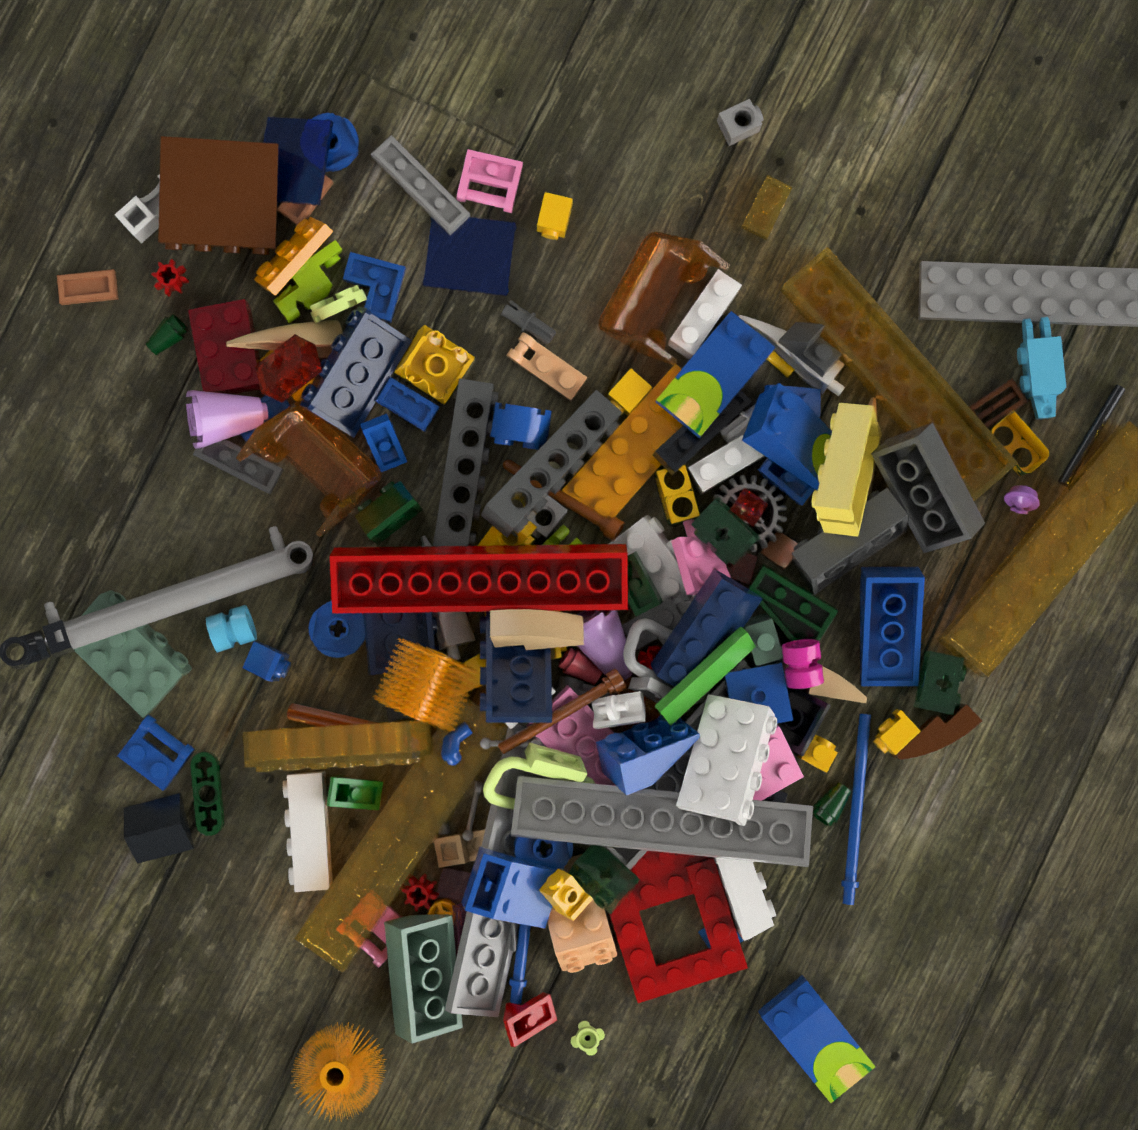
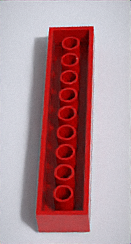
(479, 578)

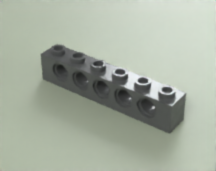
(468, 394)
(594, 411)

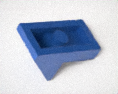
(383, 442)
(785, 481)

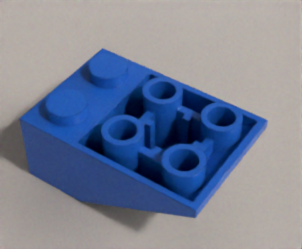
(644, 752)
(507, 889)

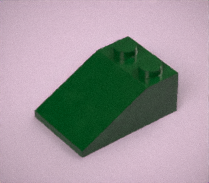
(387, 512)

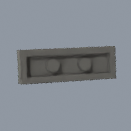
(251, 470)

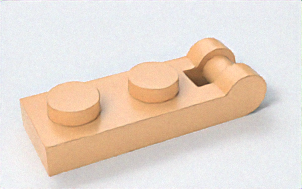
(547, 367)

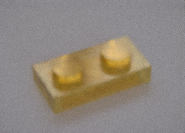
(766, 207)

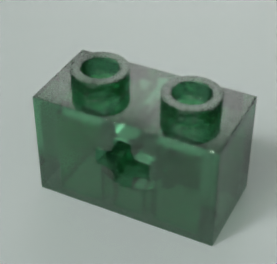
(741, 535)
(936, 667)
(603, 877)

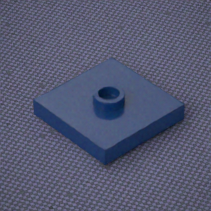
(761, 686)

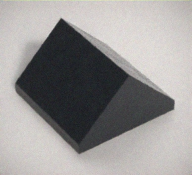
(807, 717)
(157, 828)

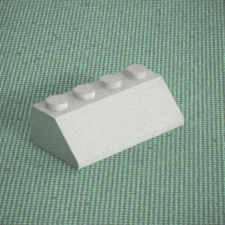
(745, 896)

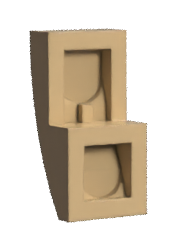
(455, 850)

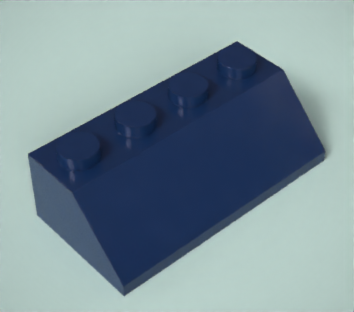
(709, 620)

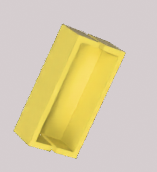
(847, 469)

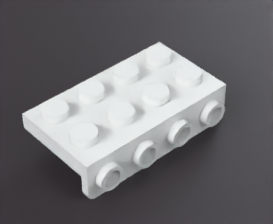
(657, 557)
(727, 759)

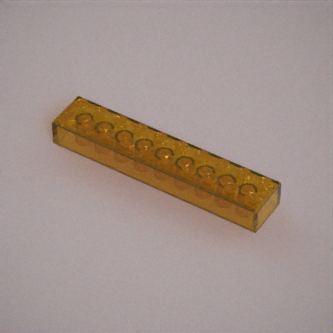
(895, 368)
(1048, 555)
(398, 841)

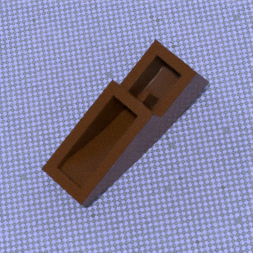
(939, 734)

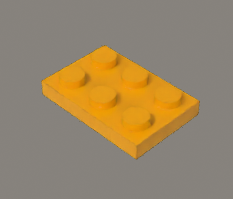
(292, 255)

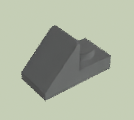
(805, 343)

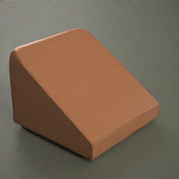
(780, 551)

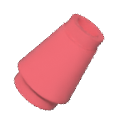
(579, 666)

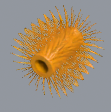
(426, 684)
(330, 1079)

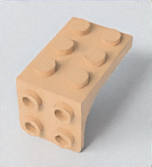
(584, 939)

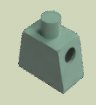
(765, 638)

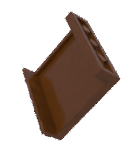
(218, 195)

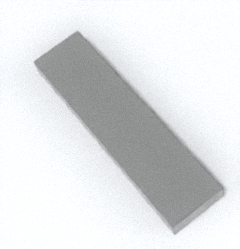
(420, 185)

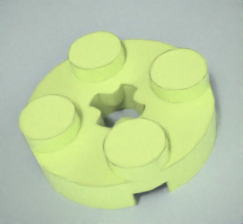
(345, 300)

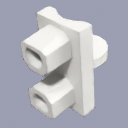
(619, 710)

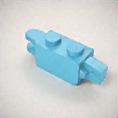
(1042, 368)

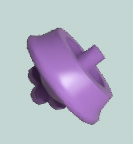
(1022, 499)

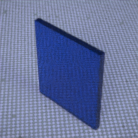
(301, 157)
(472, 257)

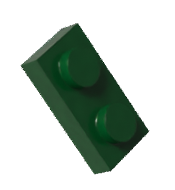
(641, 589)

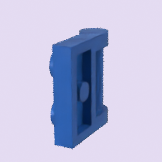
(149, 759)

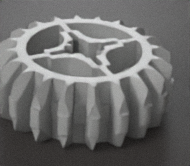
(765, 495)

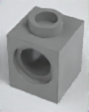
(734, 133)
(557, 513)

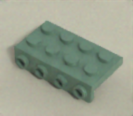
(135, 662)

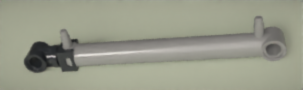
(67, 636)

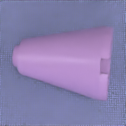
(222, 416)
(604, 641)

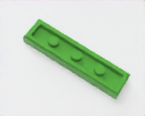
(705, 676)

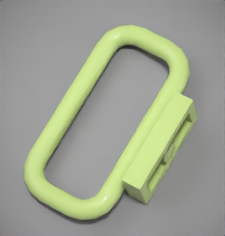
(539, 761)

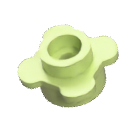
(591, 1045)

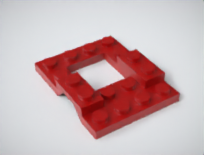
(664, 879)

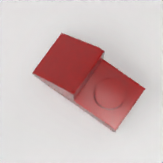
(528, 1019)

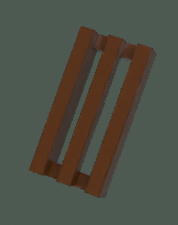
(1016, 392)

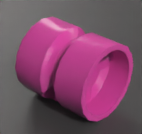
(802, 663)

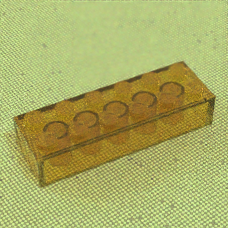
(337, 746)

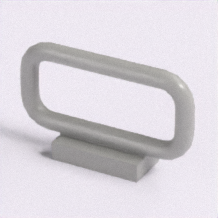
(647, 682)

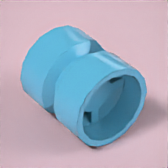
(231, 628)

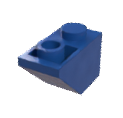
(267, 662)

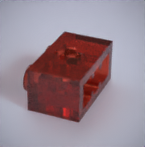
(288, 368)

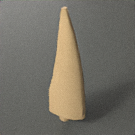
(319, 333)

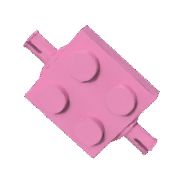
(696, 560)

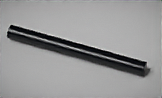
(1091, 435)

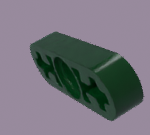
(198, 802)

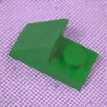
(354, 793)

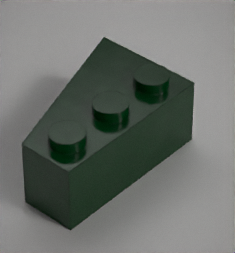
(791, 606)

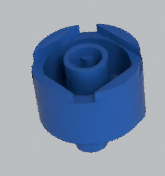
(520, 424)

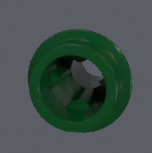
(168, 333)
(830, 806)

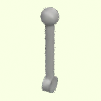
(486, 743)
(468, 834)

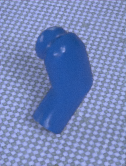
(452, 741)

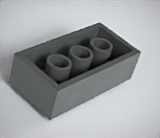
(928, 488)

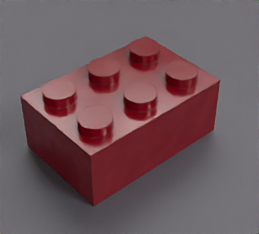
(223, 367)

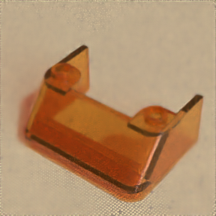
(650, 289)
(320, 455)

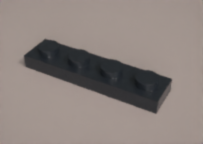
(685, 445)

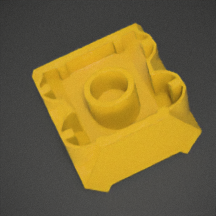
(434, 364)

